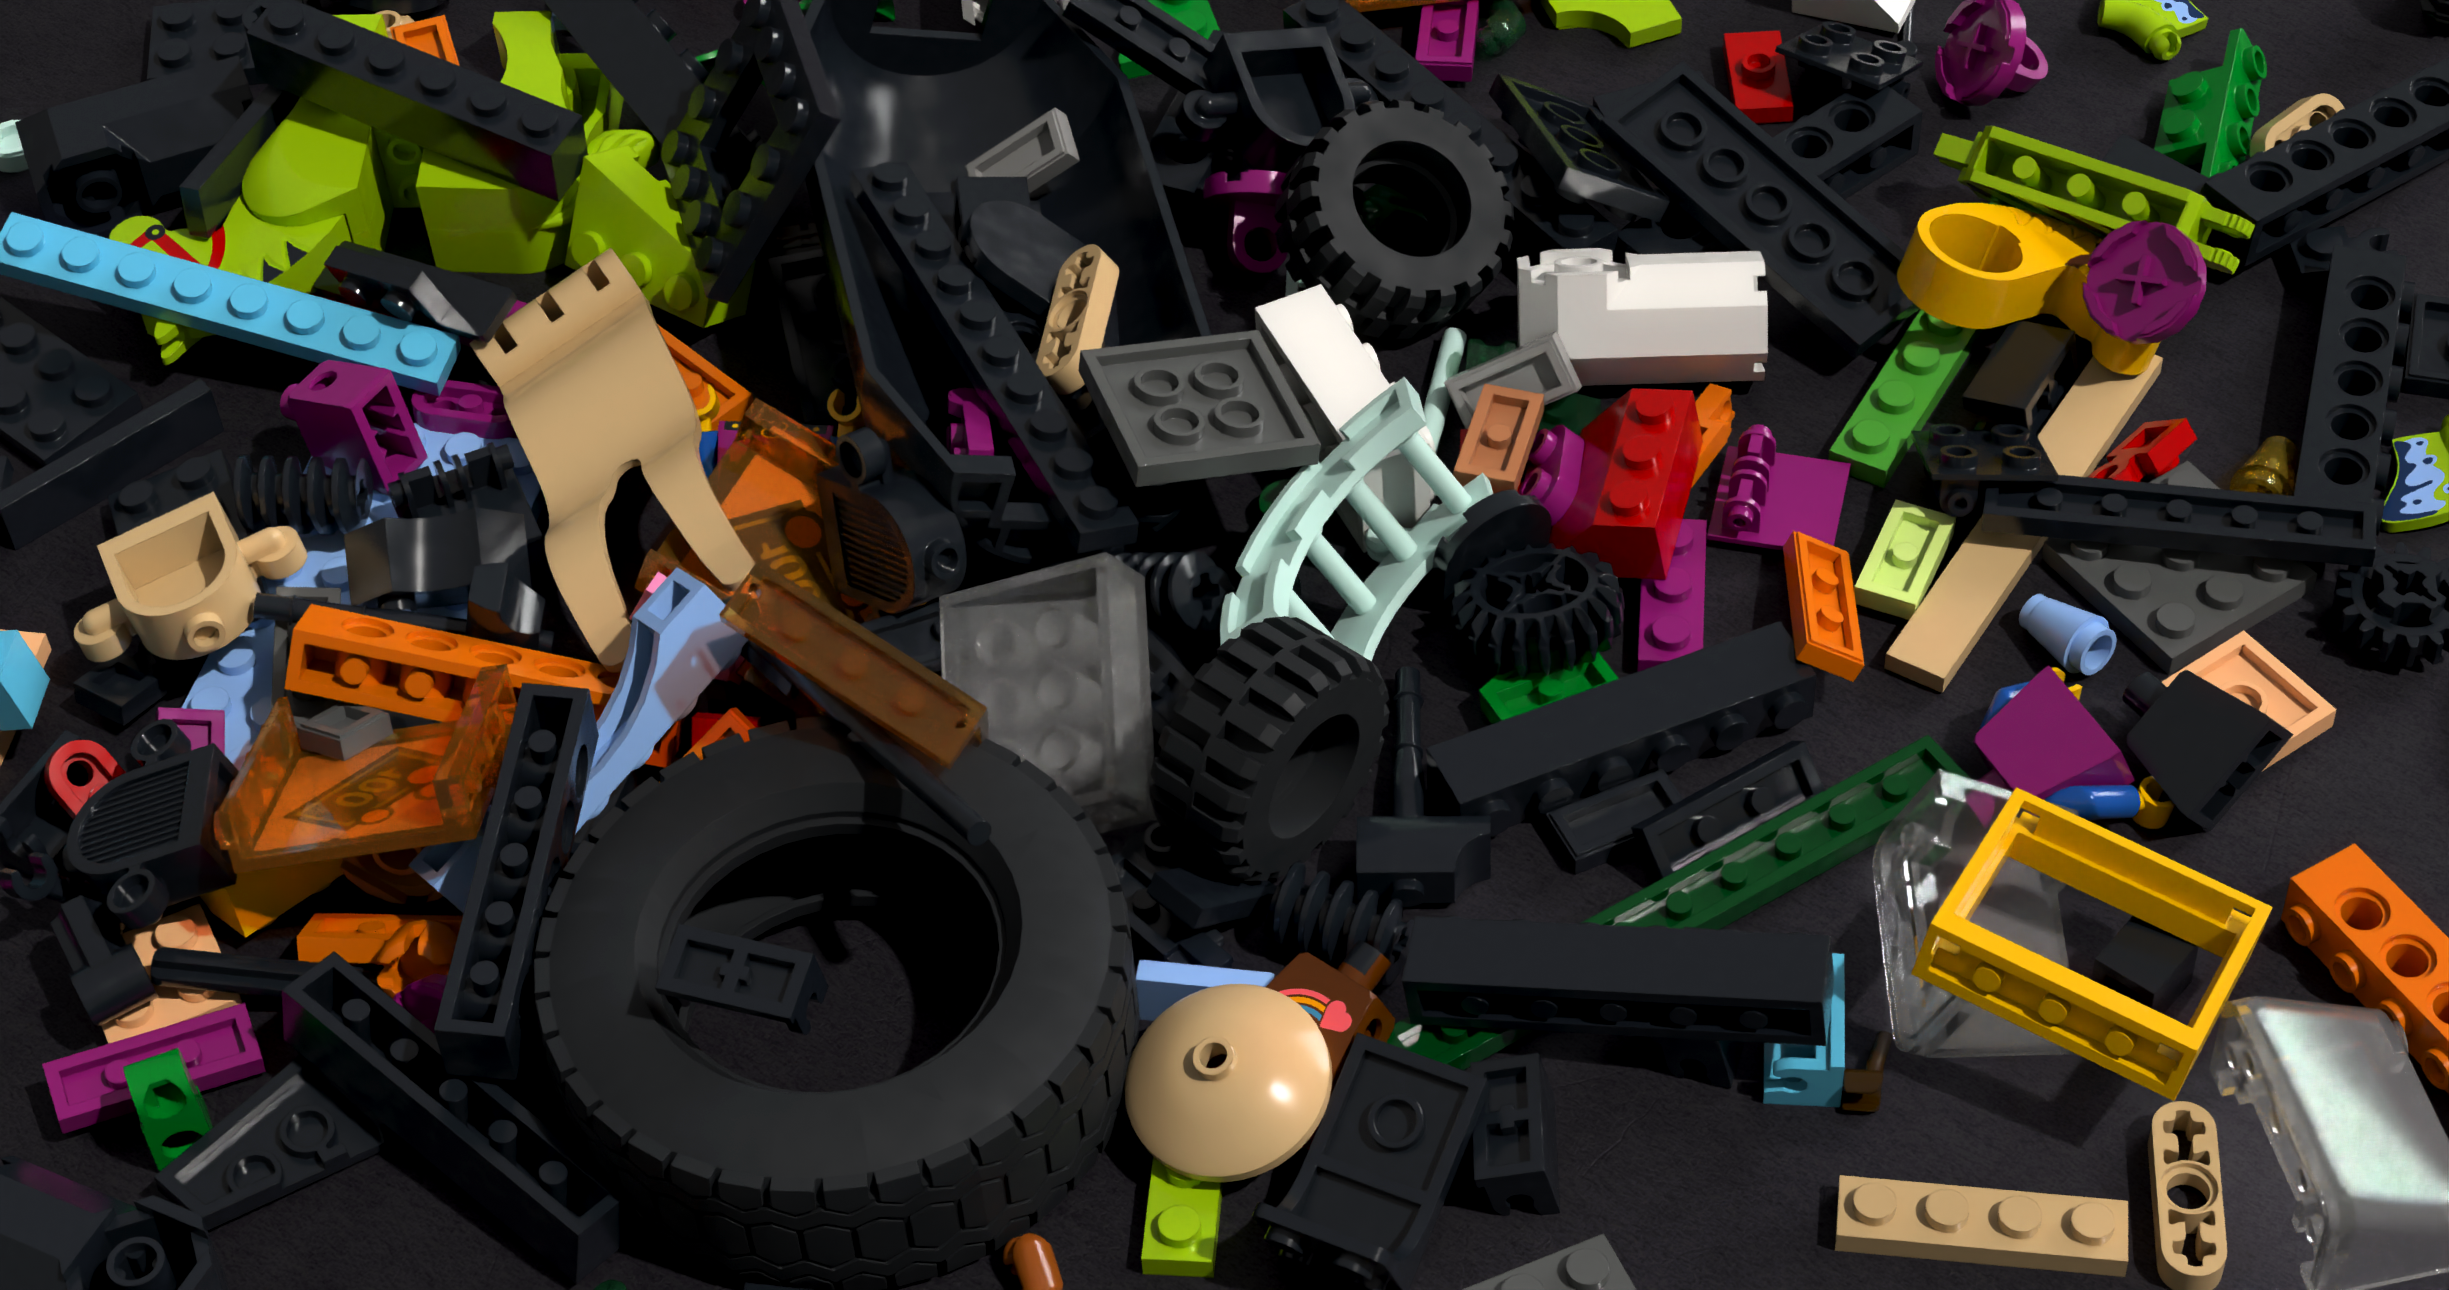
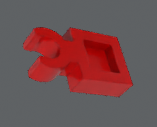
(2148, 451)

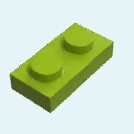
(1181, 1225)

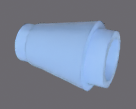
(2069, 634)

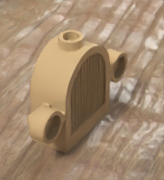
(184, 583)

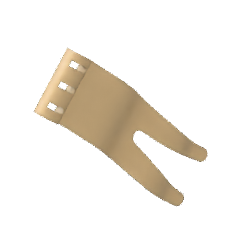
(588, 402)

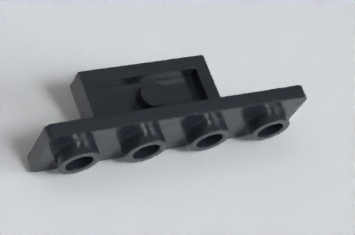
(415, 291)

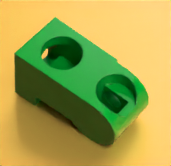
(166, 1103)

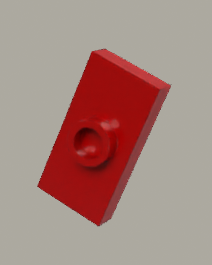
(1758, 76)

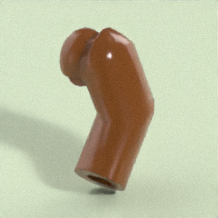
(1033, 1262)

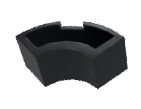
(431, 558)

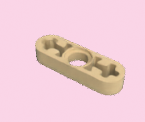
(1077, 316)
(2174, 1222)

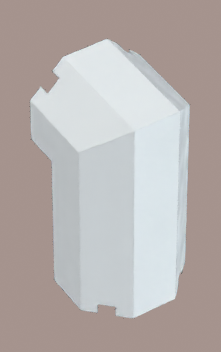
(1648, 317)

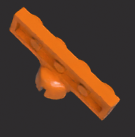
(404, 944)

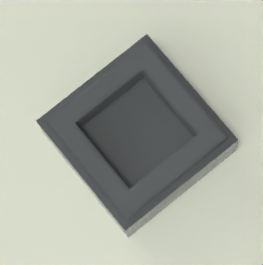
(344, 730)

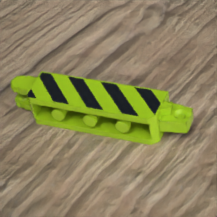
(2084, 190)

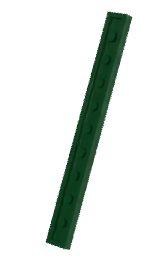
(1735, 876)

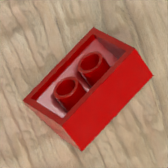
(1634, 482)

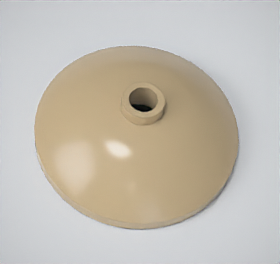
(1249, 1109)

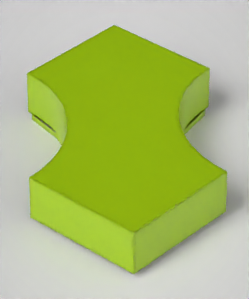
(1628, 20)

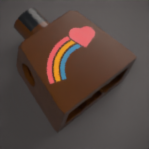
(1340, 998)

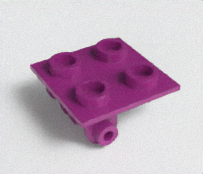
(1774, 493)

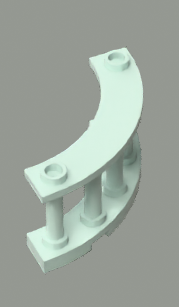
(1297, 518)

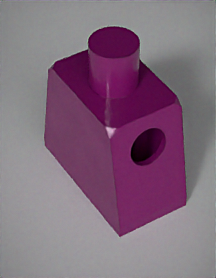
(354, 416)

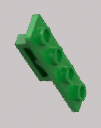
(2213, 110)

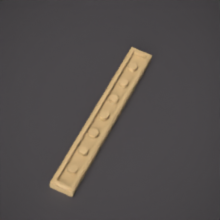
(1993, 562)

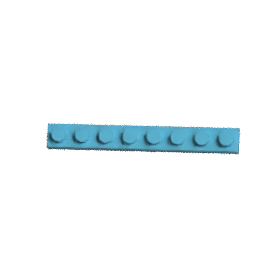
(224, 302)

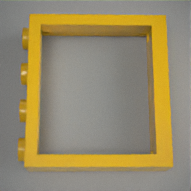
(2066, 1004)

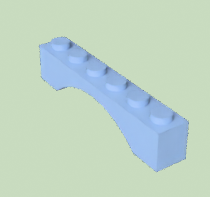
(670, 660)

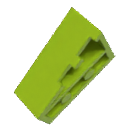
(639, 219)

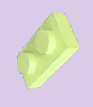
(1904, 559)

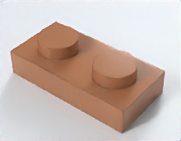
(1500, 437)

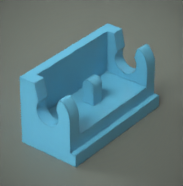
(1809, 1072)

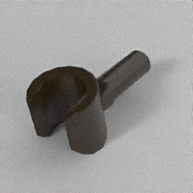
(1863, 1086)

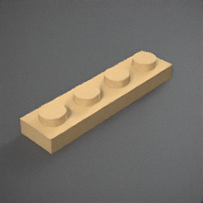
(1982, 1226)

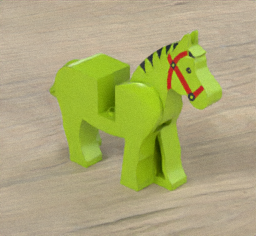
(340, 180)

